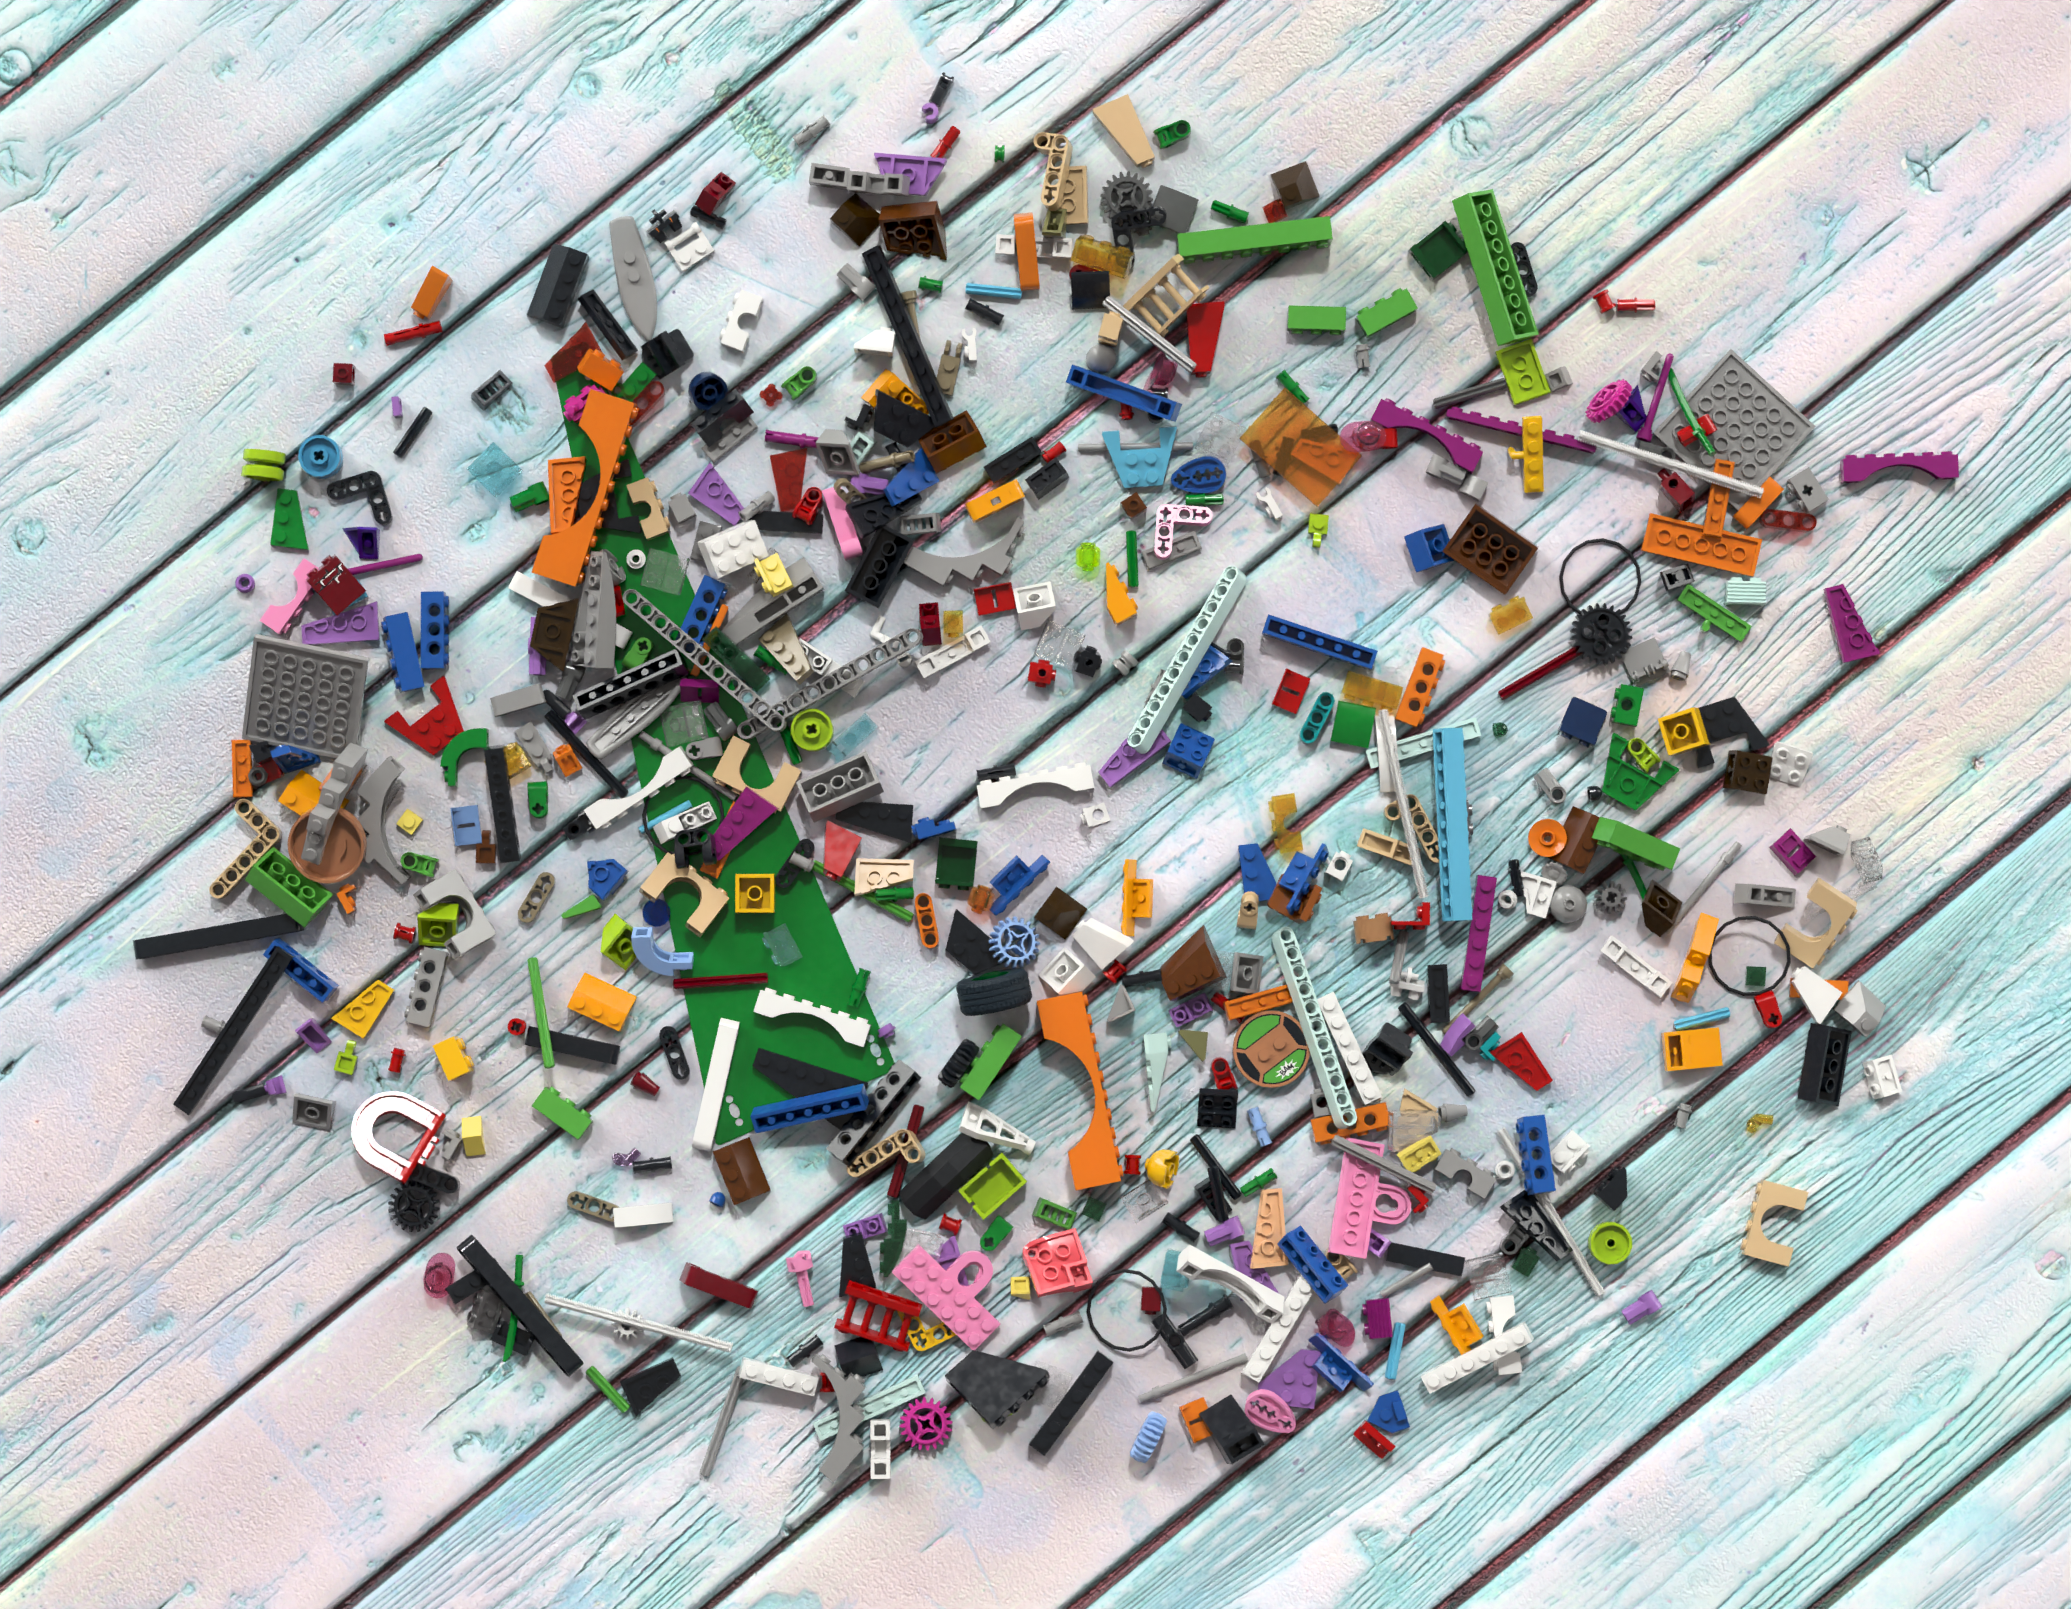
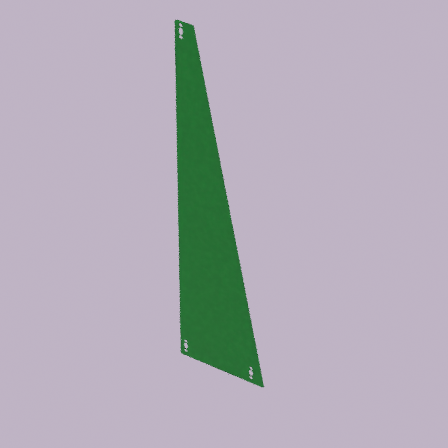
(733, 939)

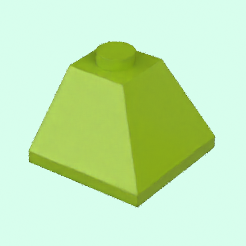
(438, 924)
(617, 942)

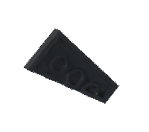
(877, 511)
(883, 818)
(1536, 1222)

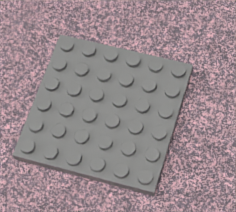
(1751, 420)
(304, 696)

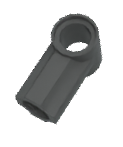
(1656, 449)
(571, 677)
(723, 724)
(1481, 1033)

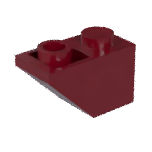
(715, 193)
(930, 624)

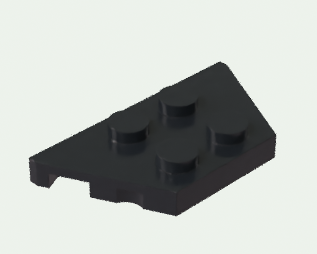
(899, 420)
(970, 945)

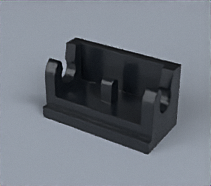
(1047, 478)
(261, 752)
(522, 1341)

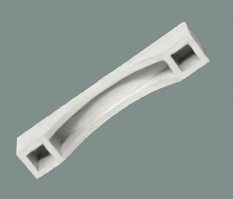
(671, 766)
(995, 793)
(774, 1005)
(1349, 1048)
(1200, 1266)
(1278, 1330)
(1478, 1357)

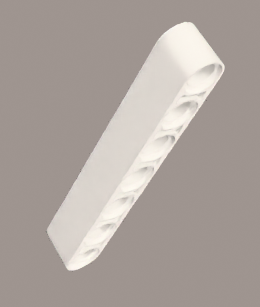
(545, 597)
(715, 1084)

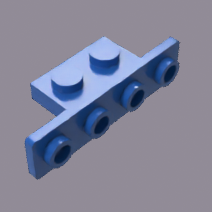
(1300, 874)
(1014, 879)
(1336, 1367)

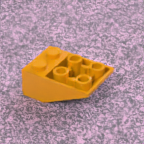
(893, 386)
(1118, 603)
(1691, 1049)

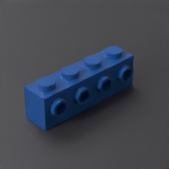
(403, 652)
(1312, 1264)

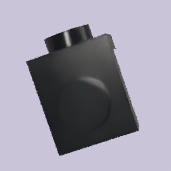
(864, 416)

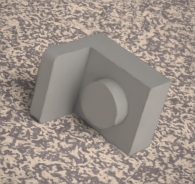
(1653, 363)
(451, 1147)

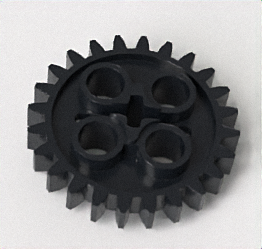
(1614, 624)

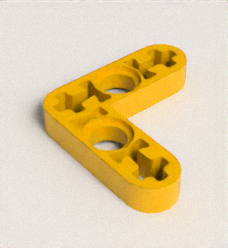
(928, 1334)

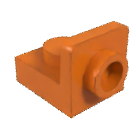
(567, 759)
(347, 902)

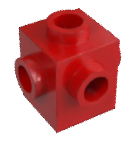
(1035, 668)

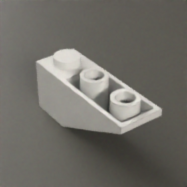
(687, 820)

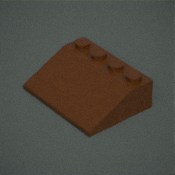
(1490, 549)

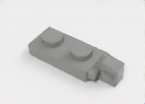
(535, 746)

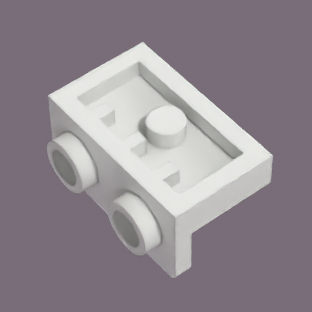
(1882, 1077)
(1568, 1151)

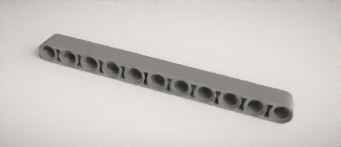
(697, 654)
(837, 676)

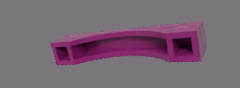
(1461, 453)
(1938, 466)
(1478, 933)

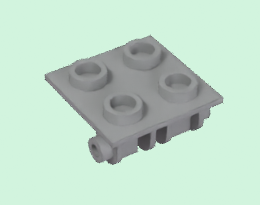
(1645, 662)

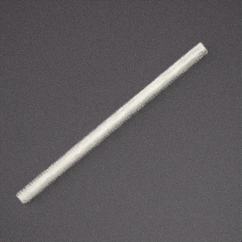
(1670, 463)
(1402, 801)
(1555, 1218)
(643, 1324)

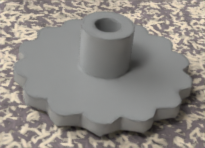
(1554, 872)

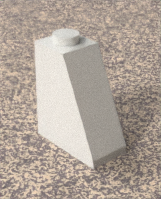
(1101, 941)
(1815, 993)

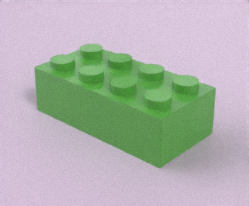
(1635, 844)
(287, 887)
(990, 1062)

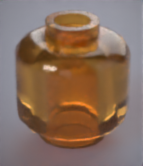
(980, 899)

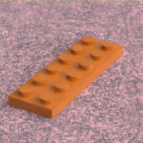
(1686, 543)

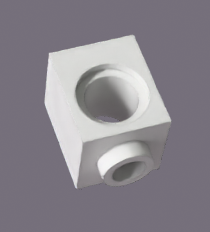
(1339, 874)

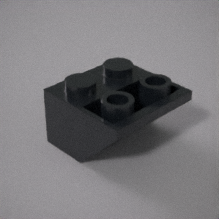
(1614, 1189)

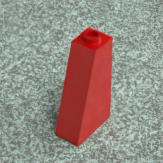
(1203, 332)

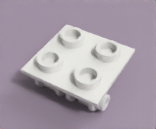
(1789, 763)

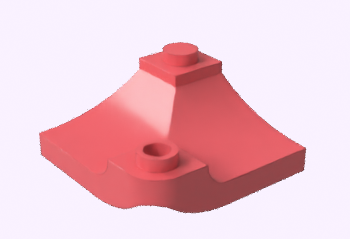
(1057, 1264)

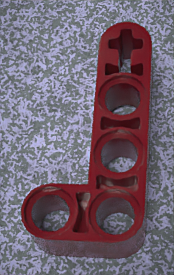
(718, 1286)

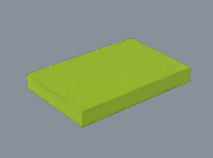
(1522, 372)

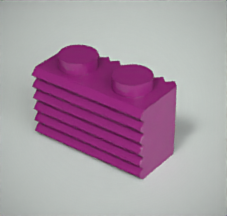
(1378, 1318)

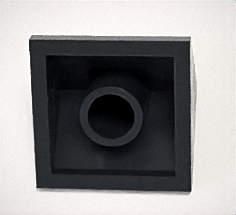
(858, 1357)

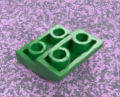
(1353, 724)

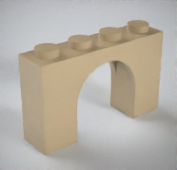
(729, 773)
(711, 899)
(1840, 909)
(1770, 1195)

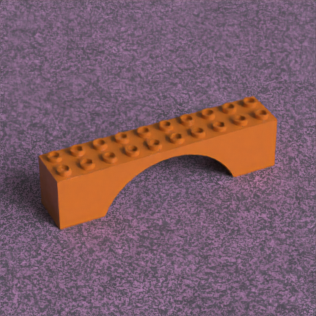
(567, 552)
(1095, 1156)

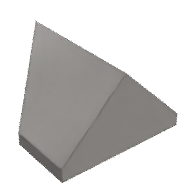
(1121, 1006)

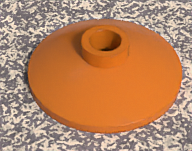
(1545, 828)

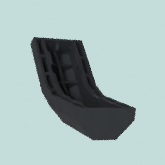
(945, 1175)

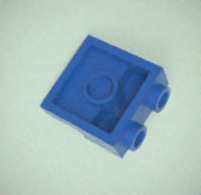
(927, 829)

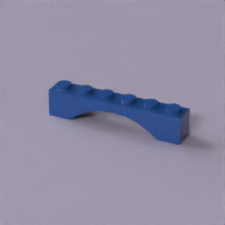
(1124, 393)

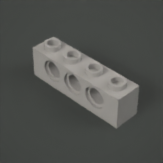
(439, 959)

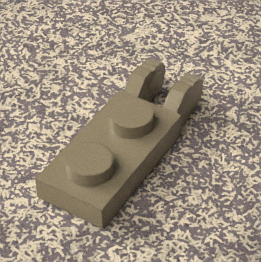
(949, 369)

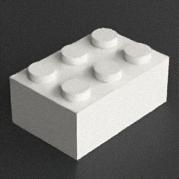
(732, 549)

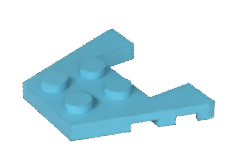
(1141, 466)

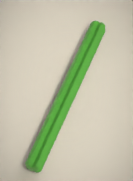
(887, 905)
(541, 1013)

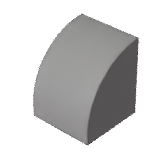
(1473, 487)

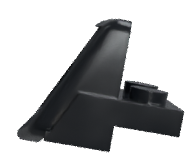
(666, 352)
(1388, 1050)

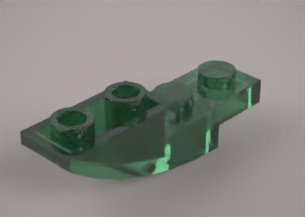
(736, 658)
(893, 1246)

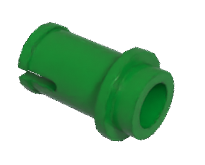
(928, 284)

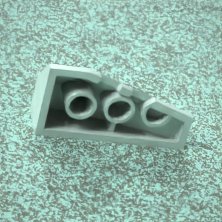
(1156, 1054)

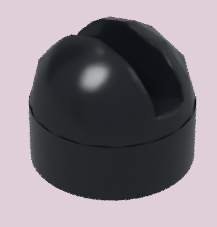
(1594, 793)

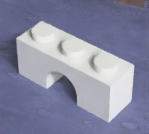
(745, 304)
(880, 1449)

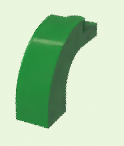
(457, 747)

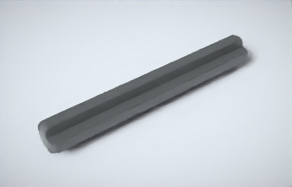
(1469, 393)

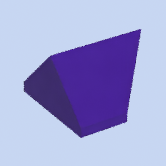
(1633, 411)
(365, 541)

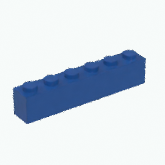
(1319, 642)
(809, 1108)

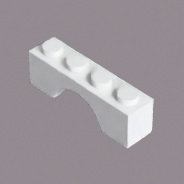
(1501, 1310)
(778, 1377)

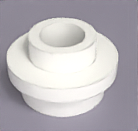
(640, 563)
(1504, 903)
(1511, 1170)

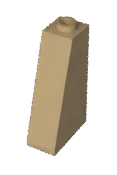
(1125, 128)

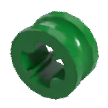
(999, 153)

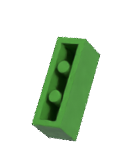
(1386, 312)
(1316, 319)
(563, 1112)

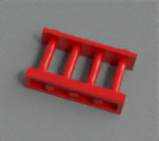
(891, 1303)

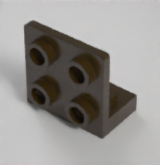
(1747, 772)

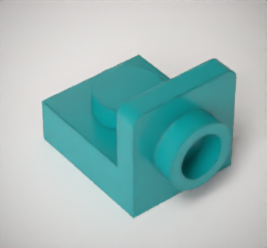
(1491, 1043)

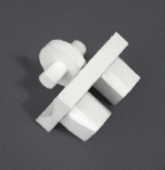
(1408, 981)

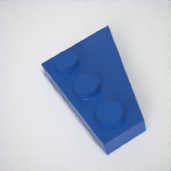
(293, 758)

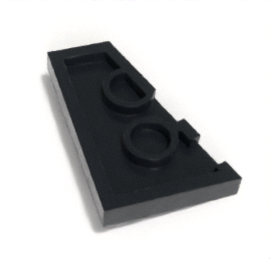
(855, 1263)
(648, 1384)

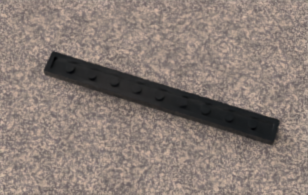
(907, 336)
(233, 1030)

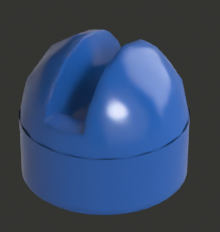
(718, 1199)

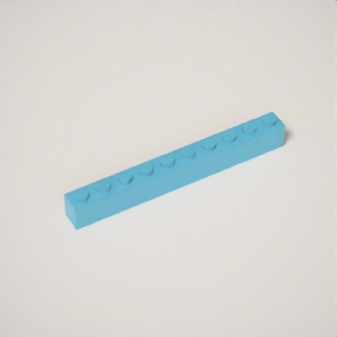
(1452, 824)

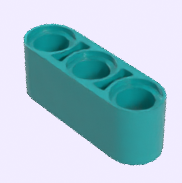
(1323, 711)

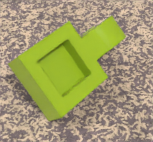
(1317, 526)
(346, 1060)

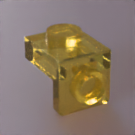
(953, 623)

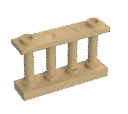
(1161, 279)

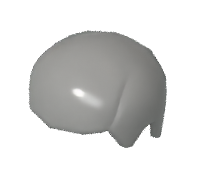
(1101, 358)

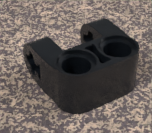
(682, 851)

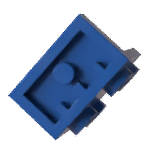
(1188, 751)

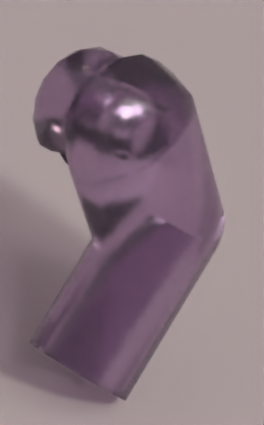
(626, 1159)

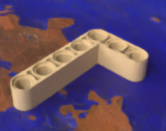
(249, 851)

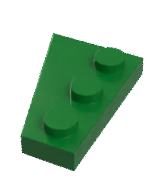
(288, 523)

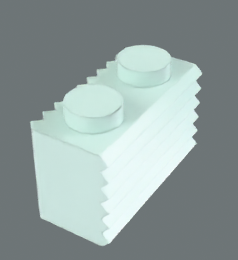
(1745, 592)

